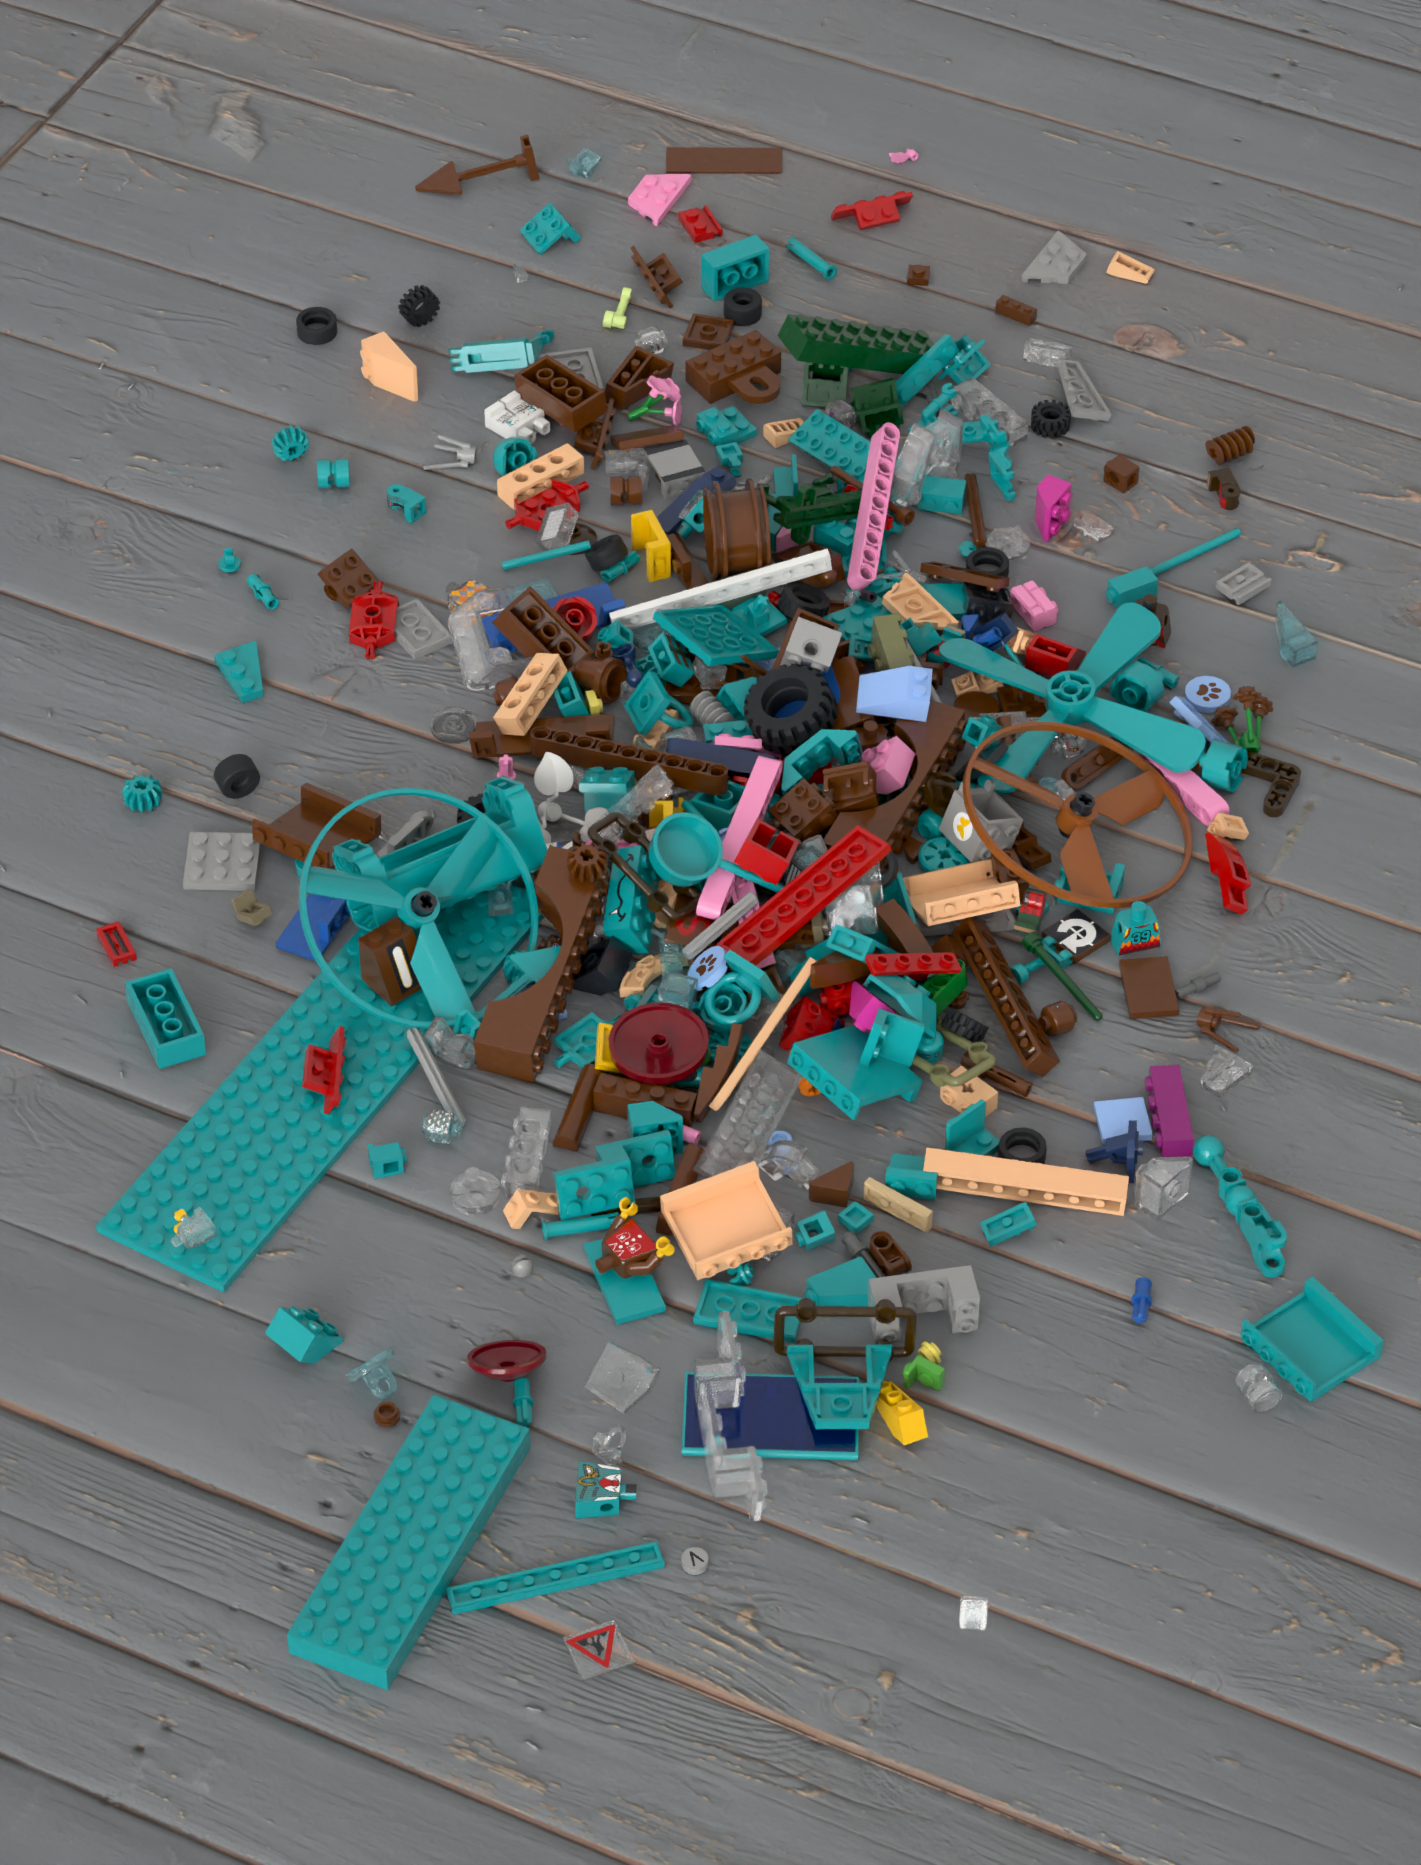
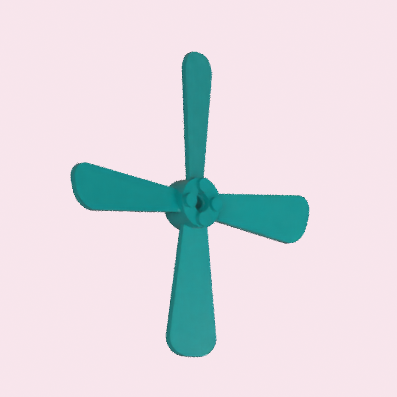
(1073, 697)

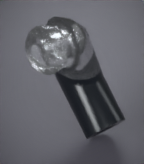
(864, 595)

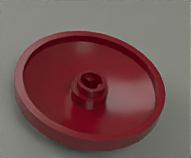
(658, 1043)

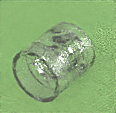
(1258, 1387)

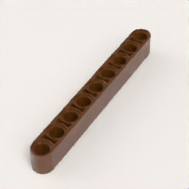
(597, 752)

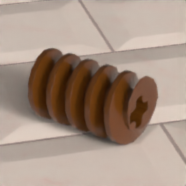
(1231, 445)

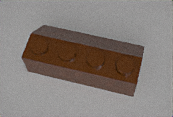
(538, 629)
(616, 1091)

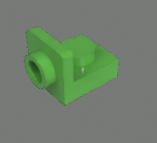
(925, 1372)

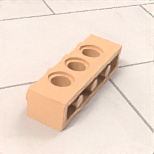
(527, 481)
(530, 694)

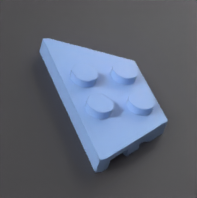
(1189, 713)

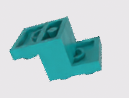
(605, 787)

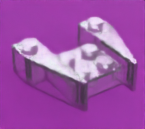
(927, 452)

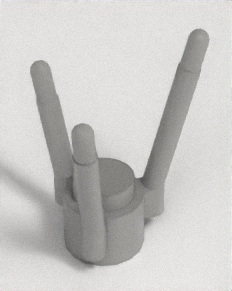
(465, 453)

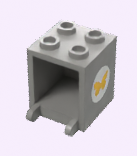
(995, 815)

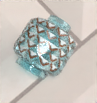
(441, 1126)

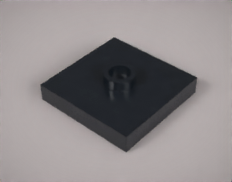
(990, 754)

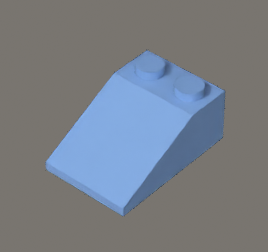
(896, 693)

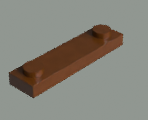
(938, 570)

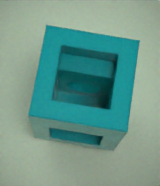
(386, 1159)
(819, 1224)

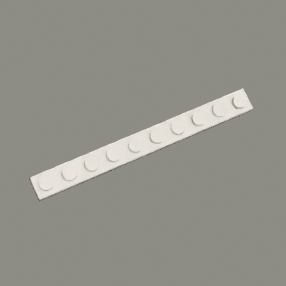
(728, 588)

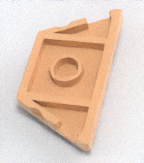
(916, 603)

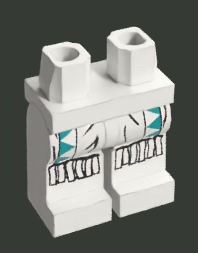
(516, 418)

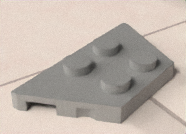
(1056, 262)

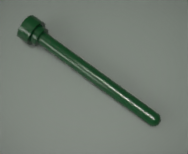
(1033, 943)

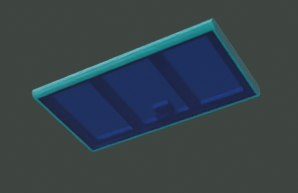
(771, 1419)

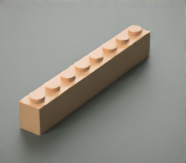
(1028, 1181)

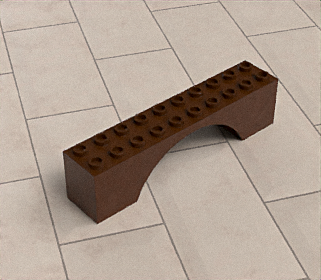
(935, 749)
(520, 1027)

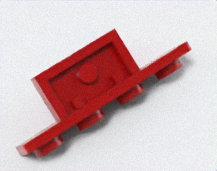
(875, 212)
(914, 965)
(323, 1069)

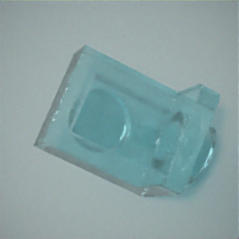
(584, 163)

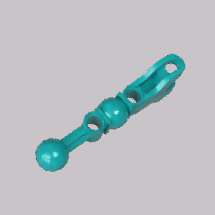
(1257, 1226)

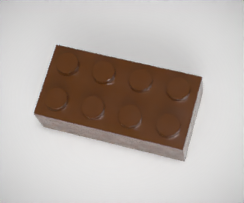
(561, 393)

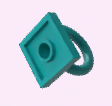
(649, 703)
(749, 979)

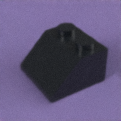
(602, 967)

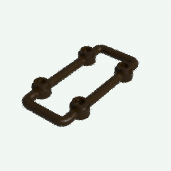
(633, 833)
(807, 1311)

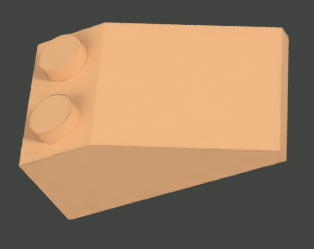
(388, 366)

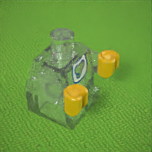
(192, 1230)

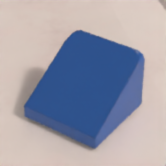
(969, 624)

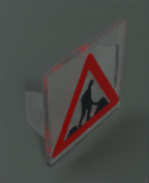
(598, 1650)

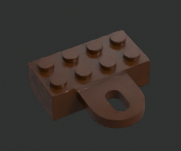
(736, 369)

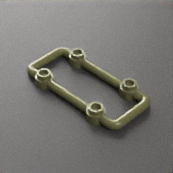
(977, 1052)

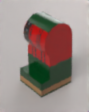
(1031, 911)

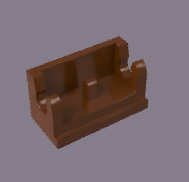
(850, 782)

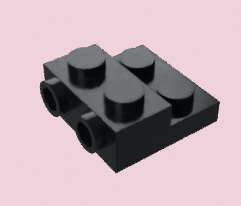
(985, 602)

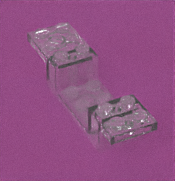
(719, 1385)

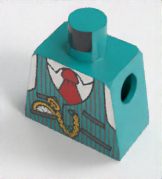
(694, 507)
(600, 1490)

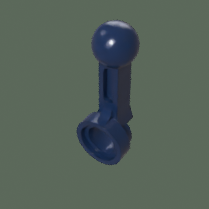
(628, 654)

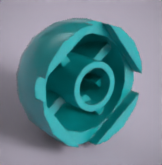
(513, 454)
(728, 1001)

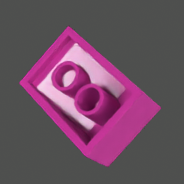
(865, 1007)

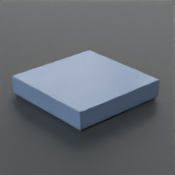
(1114, 1117)

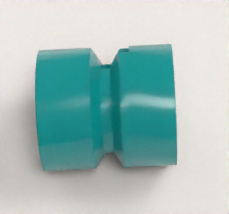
(333, 473)

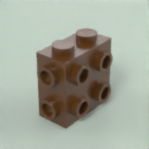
(803, 811)

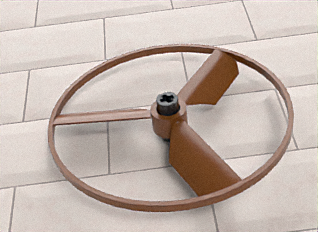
(1076, 816)

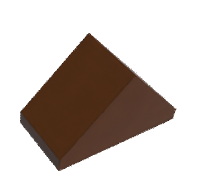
(833, 1187)

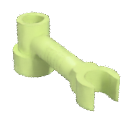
(617, 318)

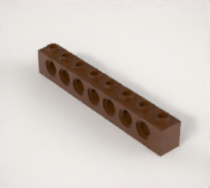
(1006, 996)

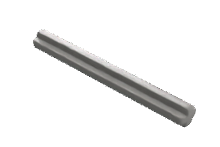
(434, 1074)

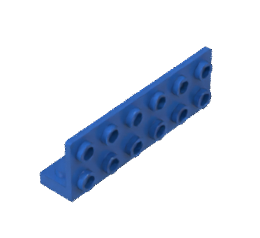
(598, 595)

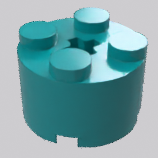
(1138, 687)
(1223, 765)

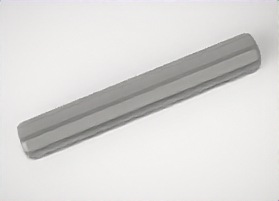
(720, 925)

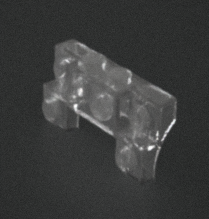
(638, 799)

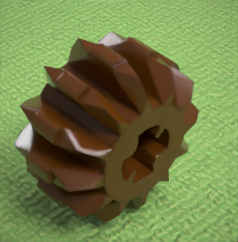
(587, 862)

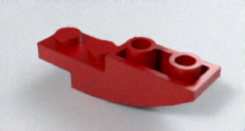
(1232, 872)

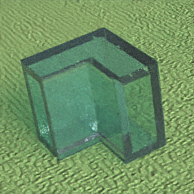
(678, 990)

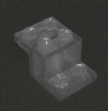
(858, 904)

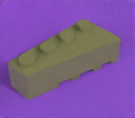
(889, 644)

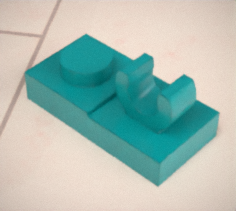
(1008, 1224)

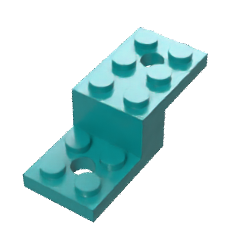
(614, 1174)

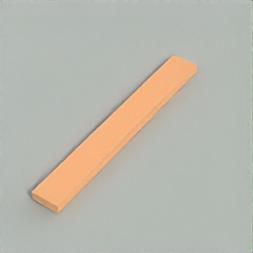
(762, 1036)

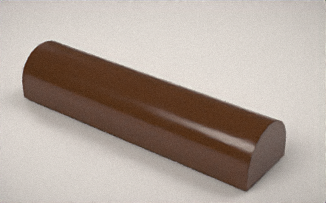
(578, 1110)
(684, 1176)

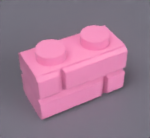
(1034, 605)

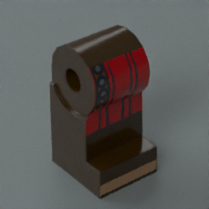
(1226, 487)

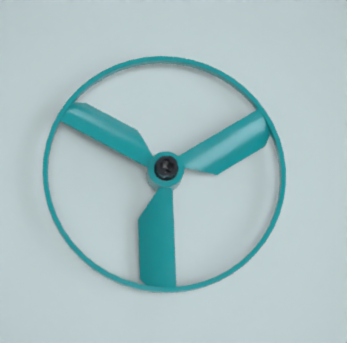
(418, 908)

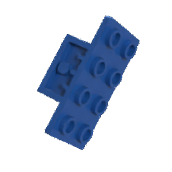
(325, 918)

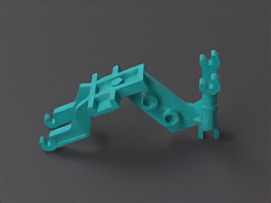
(978, 431)

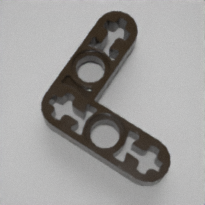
(1279, 780)

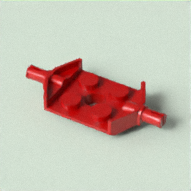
(532, 511)
(376, 630)

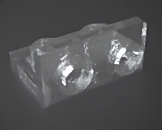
(1045, 352)

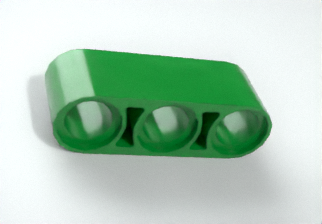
(946, 987)

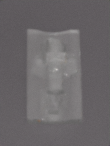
(624, 460)

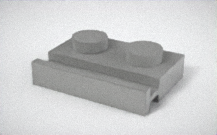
(1243, 583)

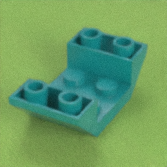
(817, 753)

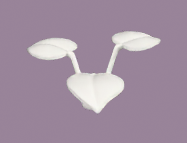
(550, 778)

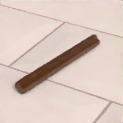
(975, 511)

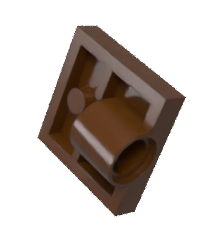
(347, 578)
(1017, 700)

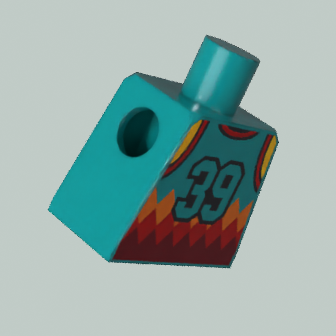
(1135, 930)

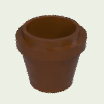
(601, 676)

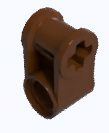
(888, 1254)

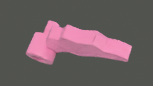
(901, 157)

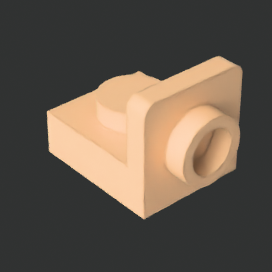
(1228, 826)

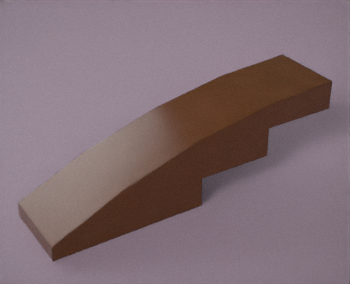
(1029, 851)
(714, 1078)

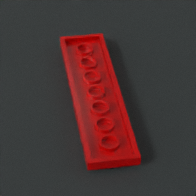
(806, 895)

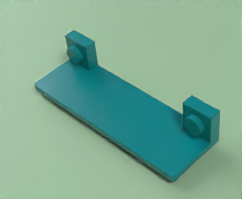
(833, 444)

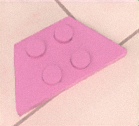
(658, 194)

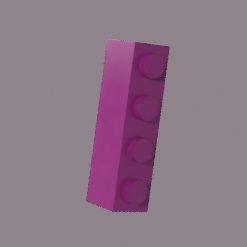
(1170, 1111)

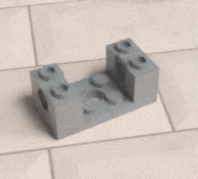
(811, 645)
(942, 1289)

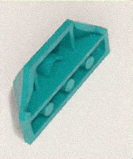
(905, 998)

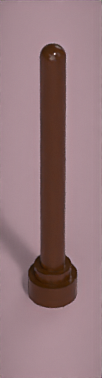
(903, 515)

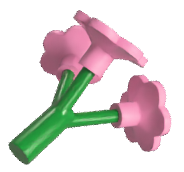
(666, 389)

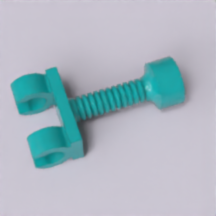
(1022, 972)

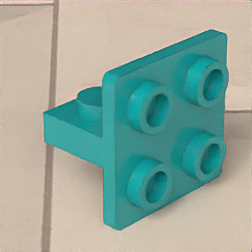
(966, 364)

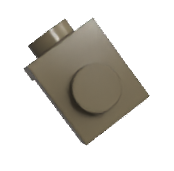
(250, 910)
(819, 928)

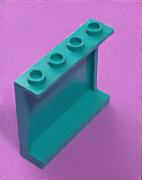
(834, 1069)
(1313, 1341)

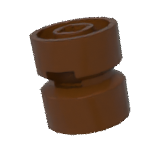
(626, 490)

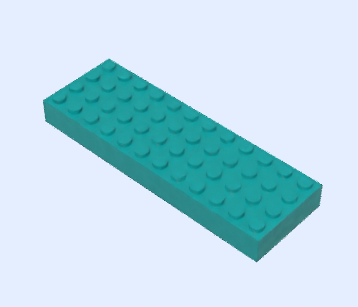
(409, 1542)

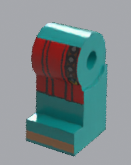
(949, 632)

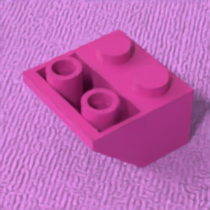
(1052, 506)

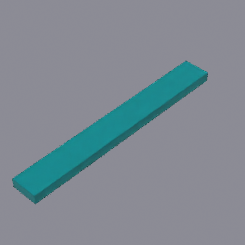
(554, 1577)

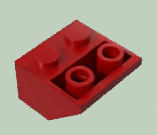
(1051, 656)

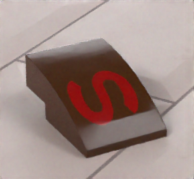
(687, 928)

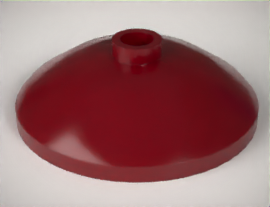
(506, 1359)

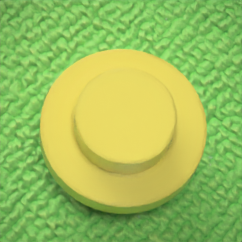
(930, 1352)

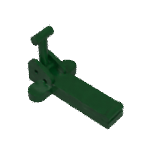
(807, 509)

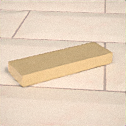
(898, 1205)

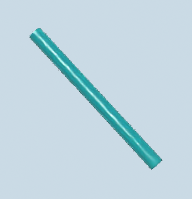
(1196, 551)

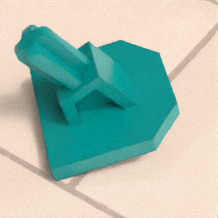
(760, 615)

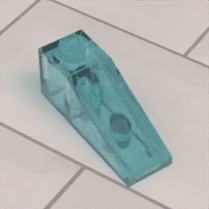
(1294, 640)

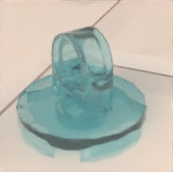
(373, 1371)

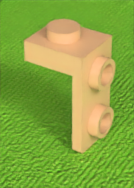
(1020, 641)
(528, 1201)

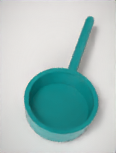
(690, 849)

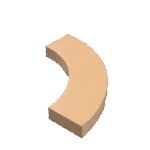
(643, 974)

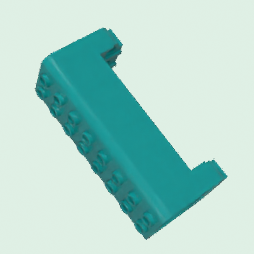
(418, 863)

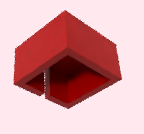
(762, 861)

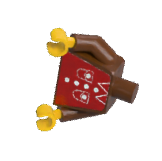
(629, 1248)

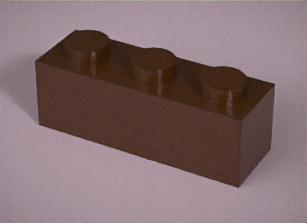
(1016, 310)

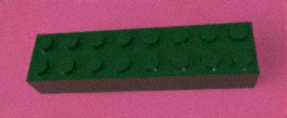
(853, 344)

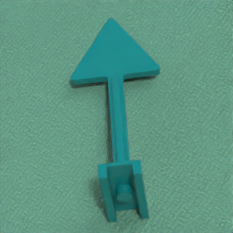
(533, 965)

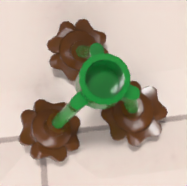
(1252, 702)

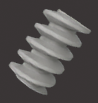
(708, 709)

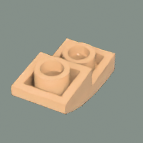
(969, 682)

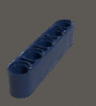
(737, 761)

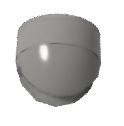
(522, 1266)

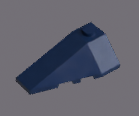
(669, 517)

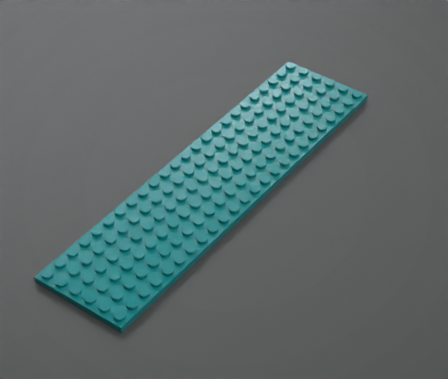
(265, 1136)

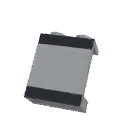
(675, 466)

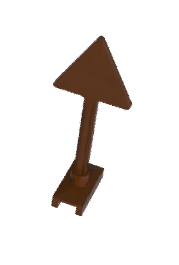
(447, 180)

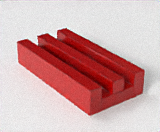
(121, 957)

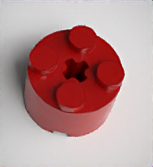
(578, 615)

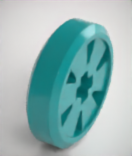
(934, 851)

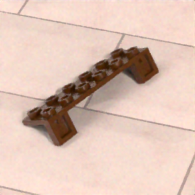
(490, 742)

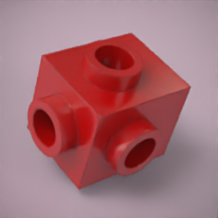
(837, 998)

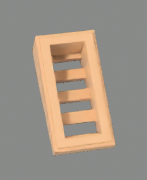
(1129, 268)
(778, 432)

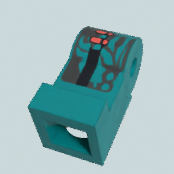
(406, 501)

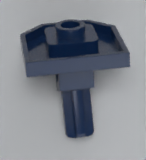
(1120, 1149)

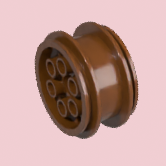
(736, 530)

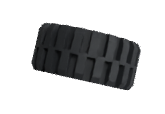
(779, 689)

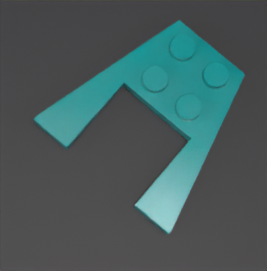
(840, 1403)

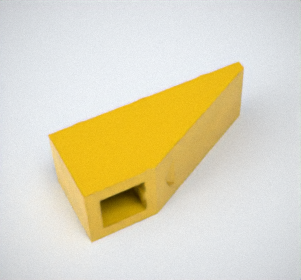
(901, 1414)

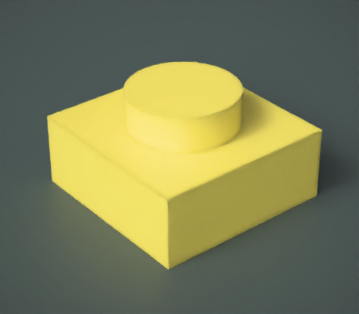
(594, 705)

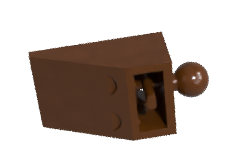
(819, 580)

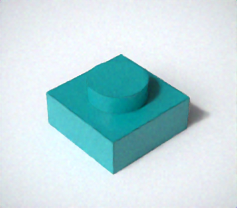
(855, 1217)

